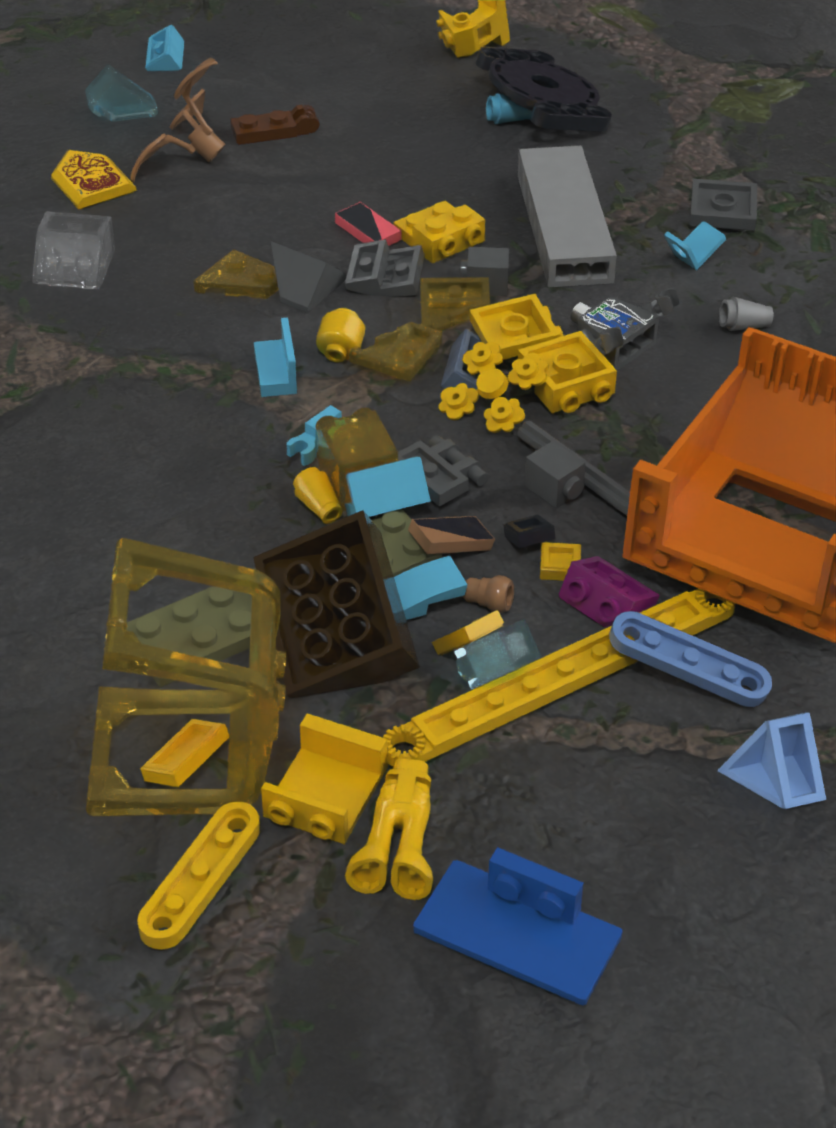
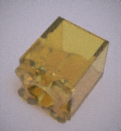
(351, 446)

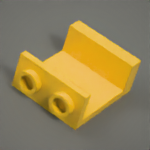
(327, 780)

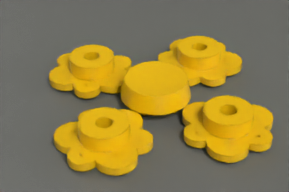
(491, 385)

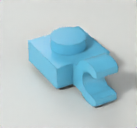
(308, 441)

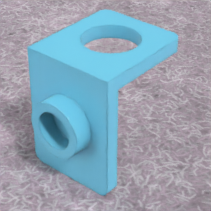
(697, 246)

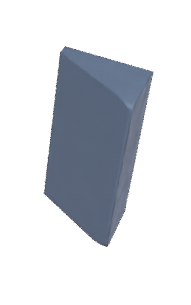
(456, 370)

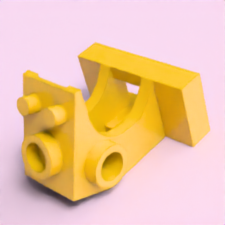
(470, 32)

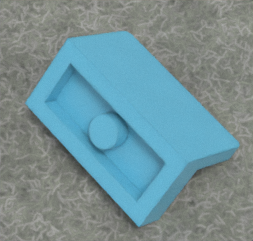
(276, 364)
(387, 487)

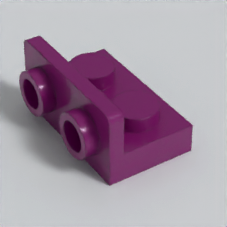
(604, 590)

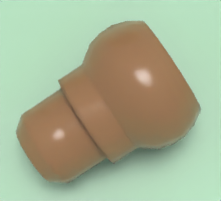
(493, 593)

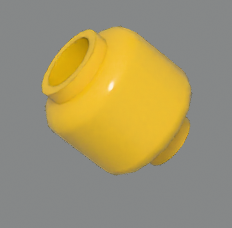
(339, 333)

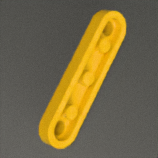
(198, 875)

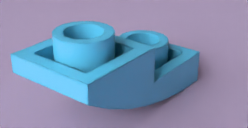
(429, 584)

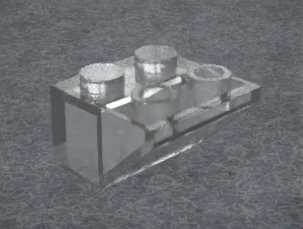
(73, 250)

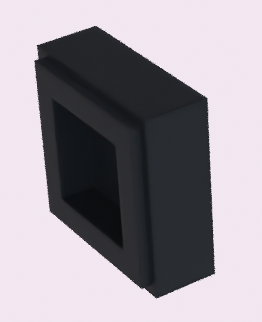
(529, 531)

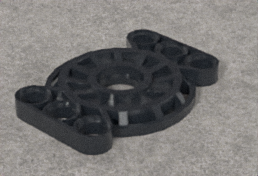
(552, 92)

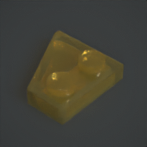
(239, 277)
(400, 351)

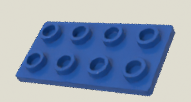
(521, 923)

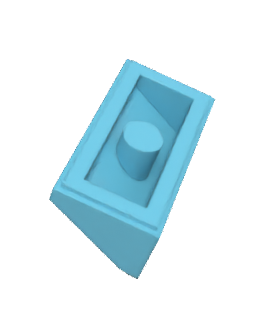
(165, 50)

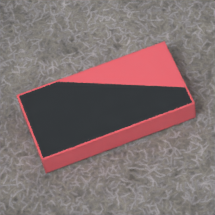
(367, 224)

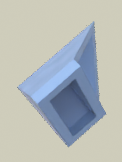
(780, 762)

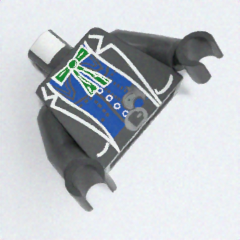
(623, 329)

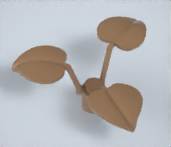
(202, 138)

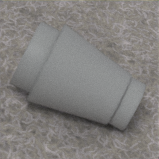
(741, 314)

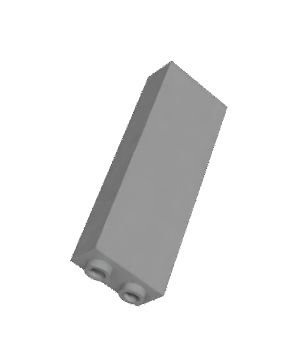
(566, 217)

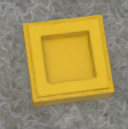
(557, 559)

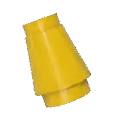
(317, 494)

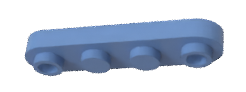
(690, 659)

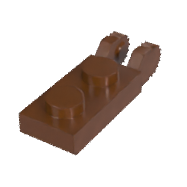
(274, 125)

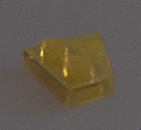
(448, 300)

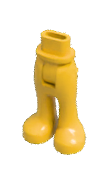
(403, 806)

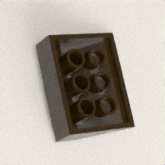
(338, 609)

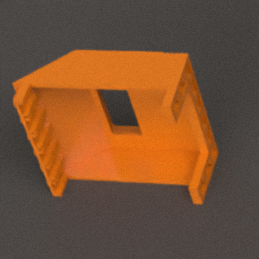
(768, 433)

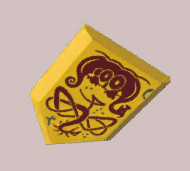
(90, 178)

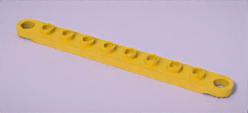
(541, 682)

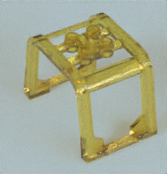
(245, 693)

